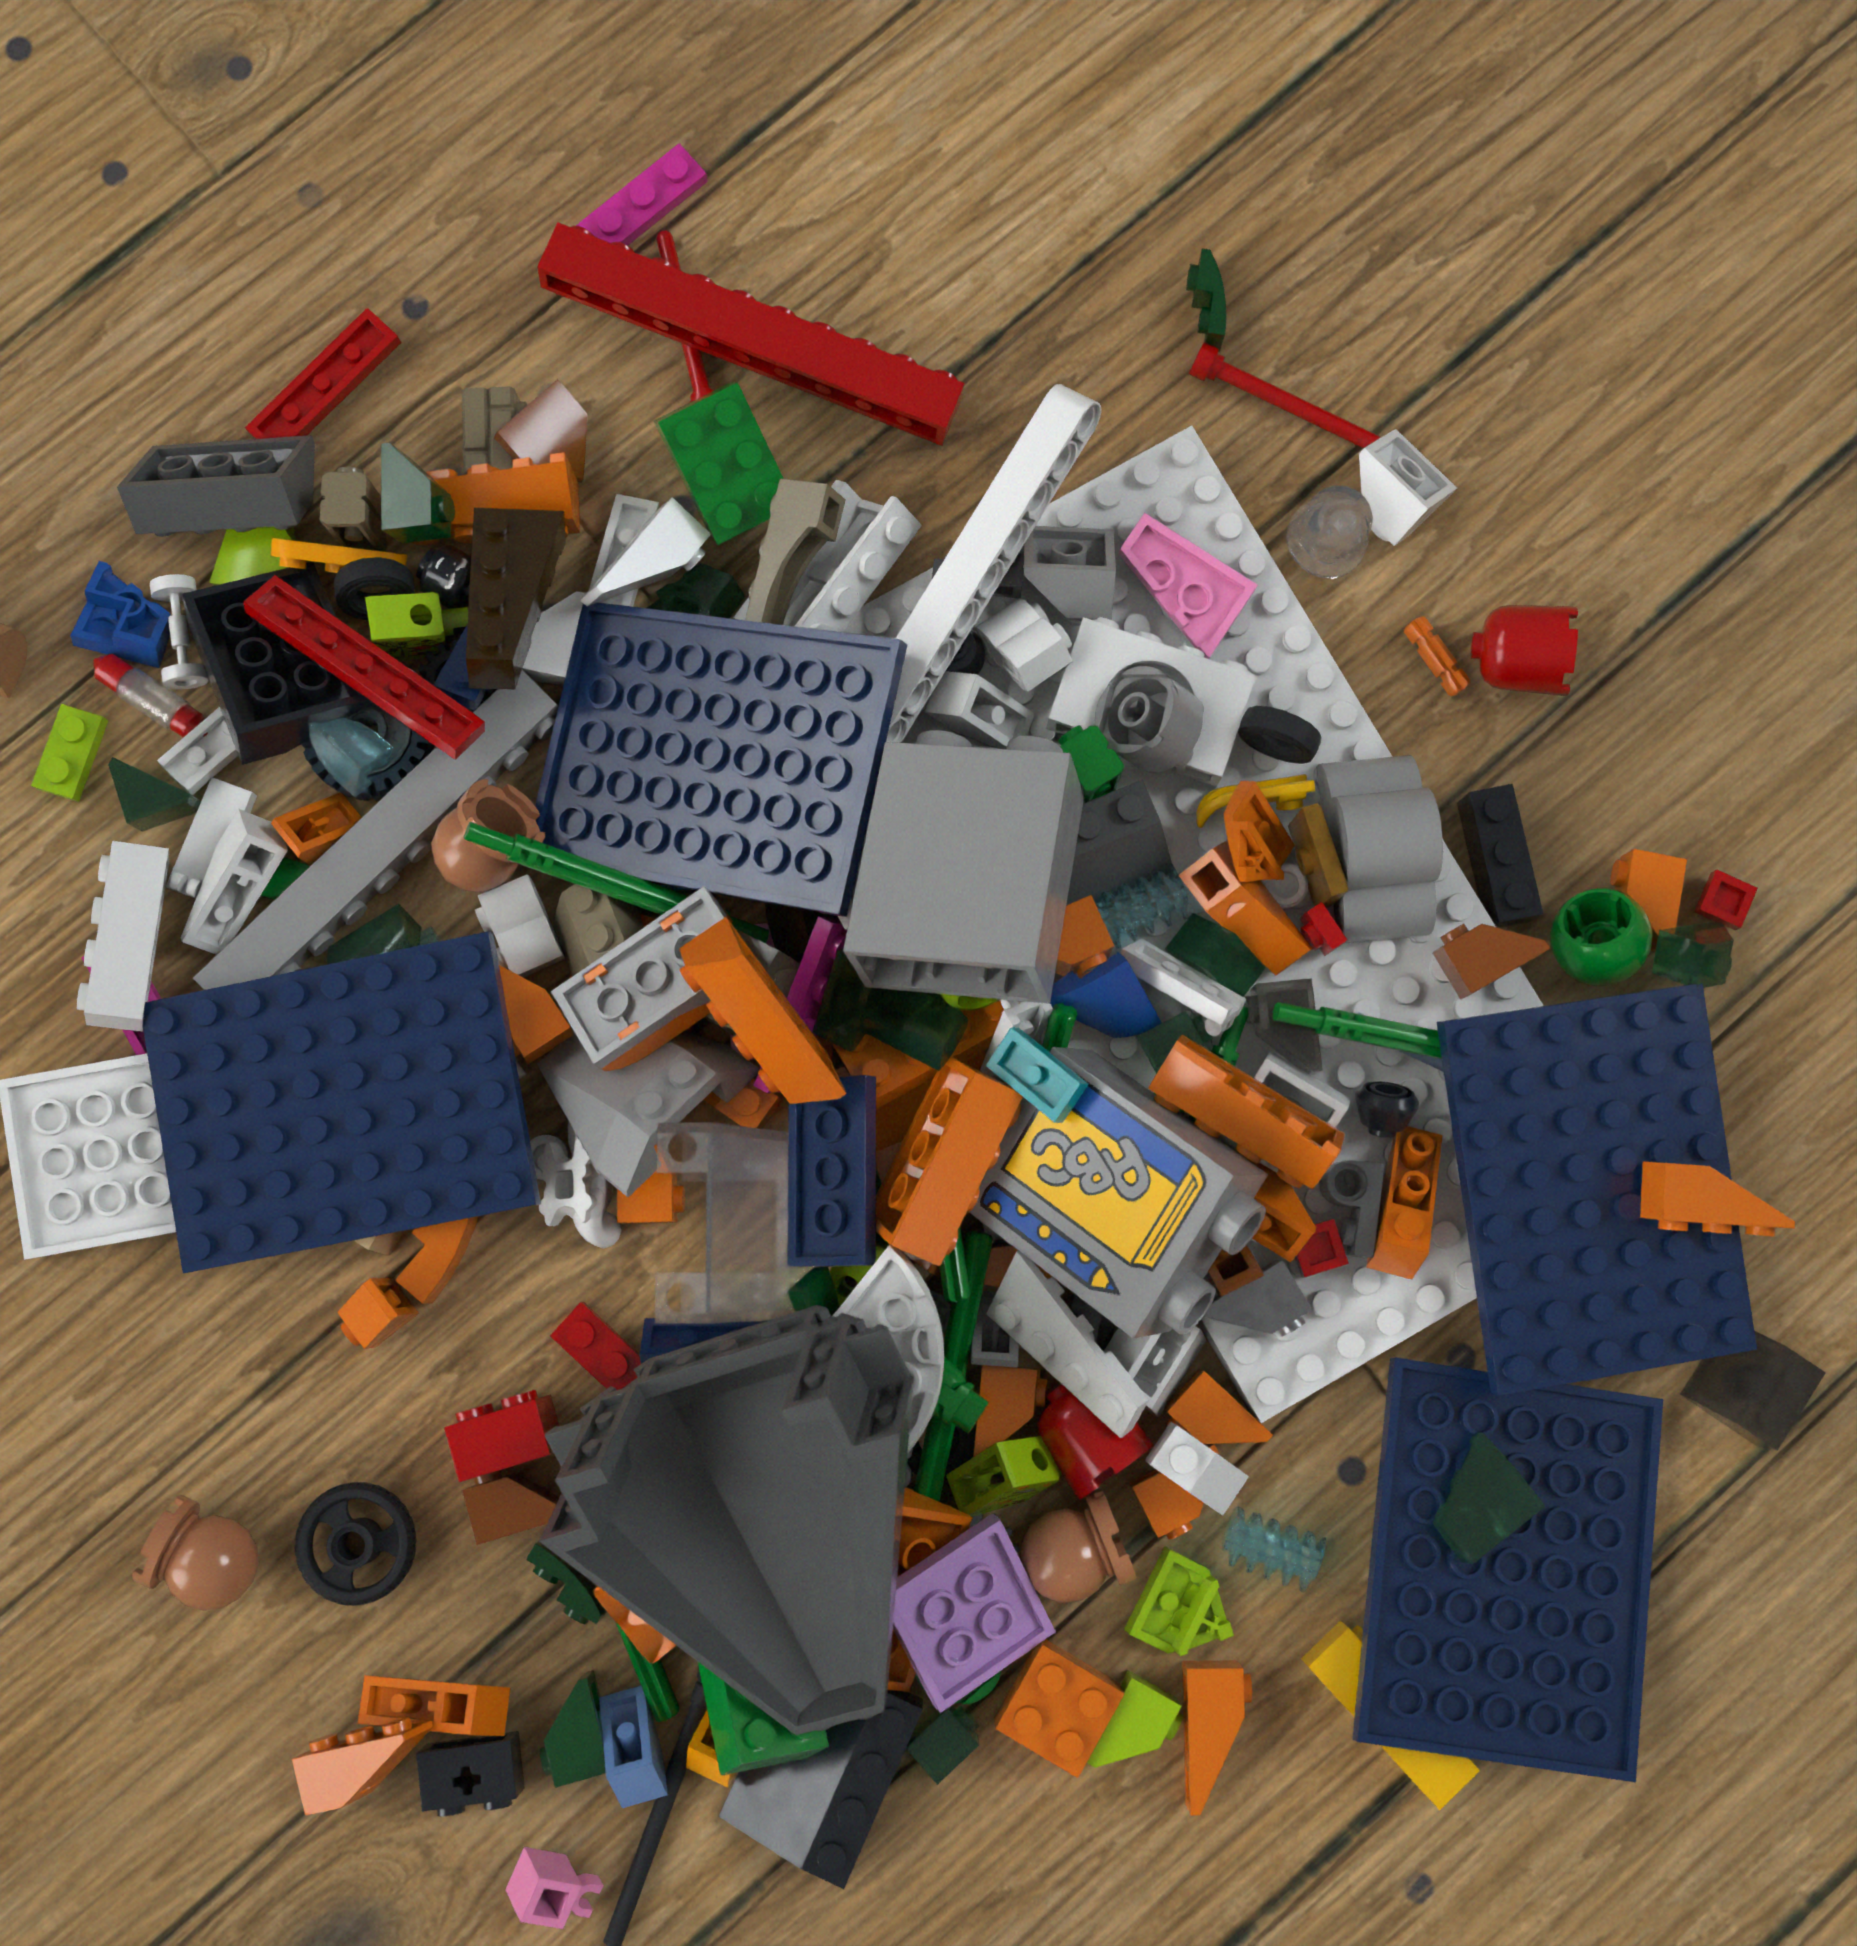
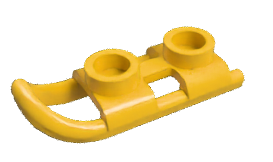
(1285, 791)

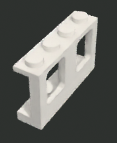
(852, 566)

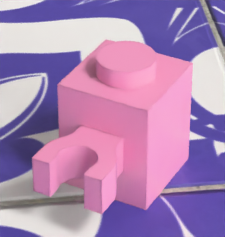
(548, 1889)

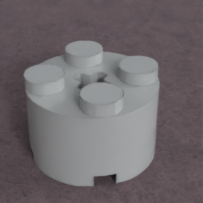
(1150, 719)

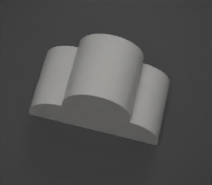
(1386, 845)

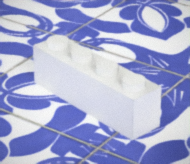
(126, 936)

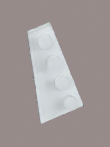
(1064, 1345)

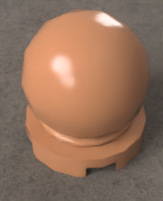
(473, 865)
(1074, 1552)
(201, 1559)

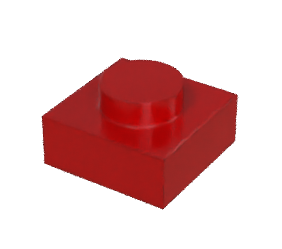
(1726, 899)
(1321, 930)
(1322, 1250)

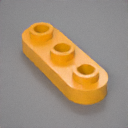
(297, 553)

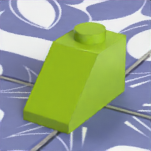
(1139, 1723)

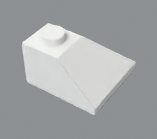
(1400, 486)

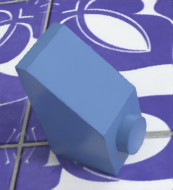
(632, 1748)

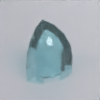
(348, 751)

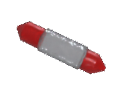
(147, 695)

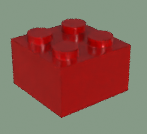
(503, 1438)

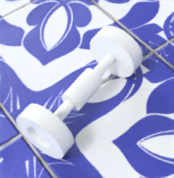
(182, 675)

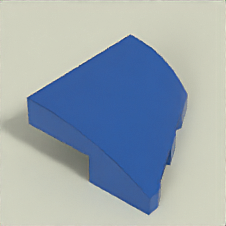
(121, 620)
(1108, 999)

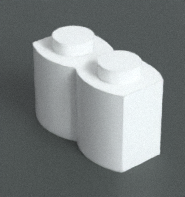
(1025, 643)
(520, 927)

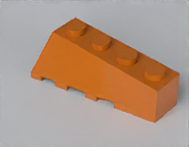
(521, 487)
(1246, 1112)

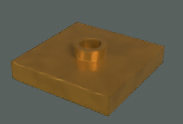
(1317, 855)

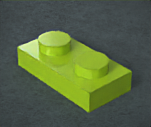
(69, 752)

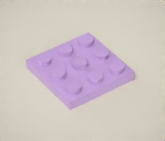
(967, 1612)

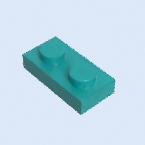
(1037, 1075)

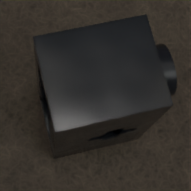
(492, 1757)

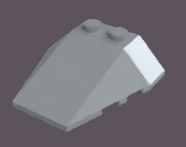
(621, 1108)

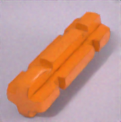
(1437, 656)

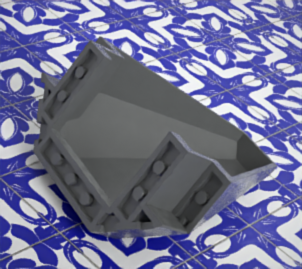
(753, 1508)

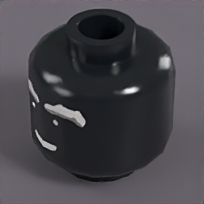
(446, 573)

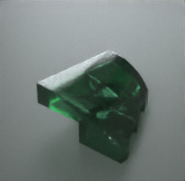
(701, 593)
(383, 934)
(917, 1025)
(1484, 1502)

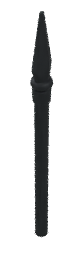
(656, 1822)

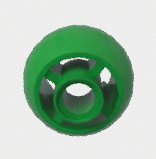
(1601, 937)

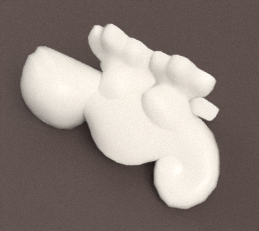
(577, 1191)

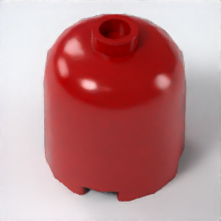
(1527, 648)
(1084, 1445)

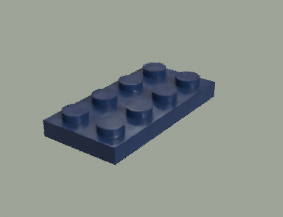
(833, 1178)

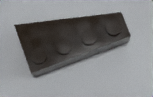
(509, 580)

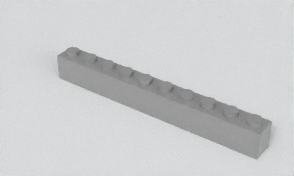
(382, 843)

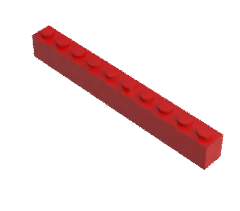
(750, 333)

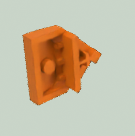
(1255, 835)

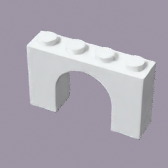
(1106, 652)

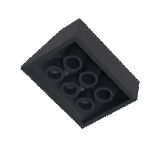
(258, 678)
(825, 1804)

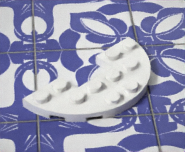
(899, 1298)

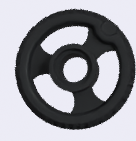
(332, 1509)

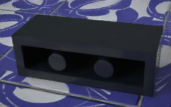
(1500, 855)

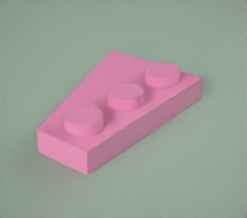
(1187, 582)

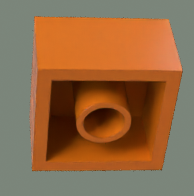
(1059, 1707)

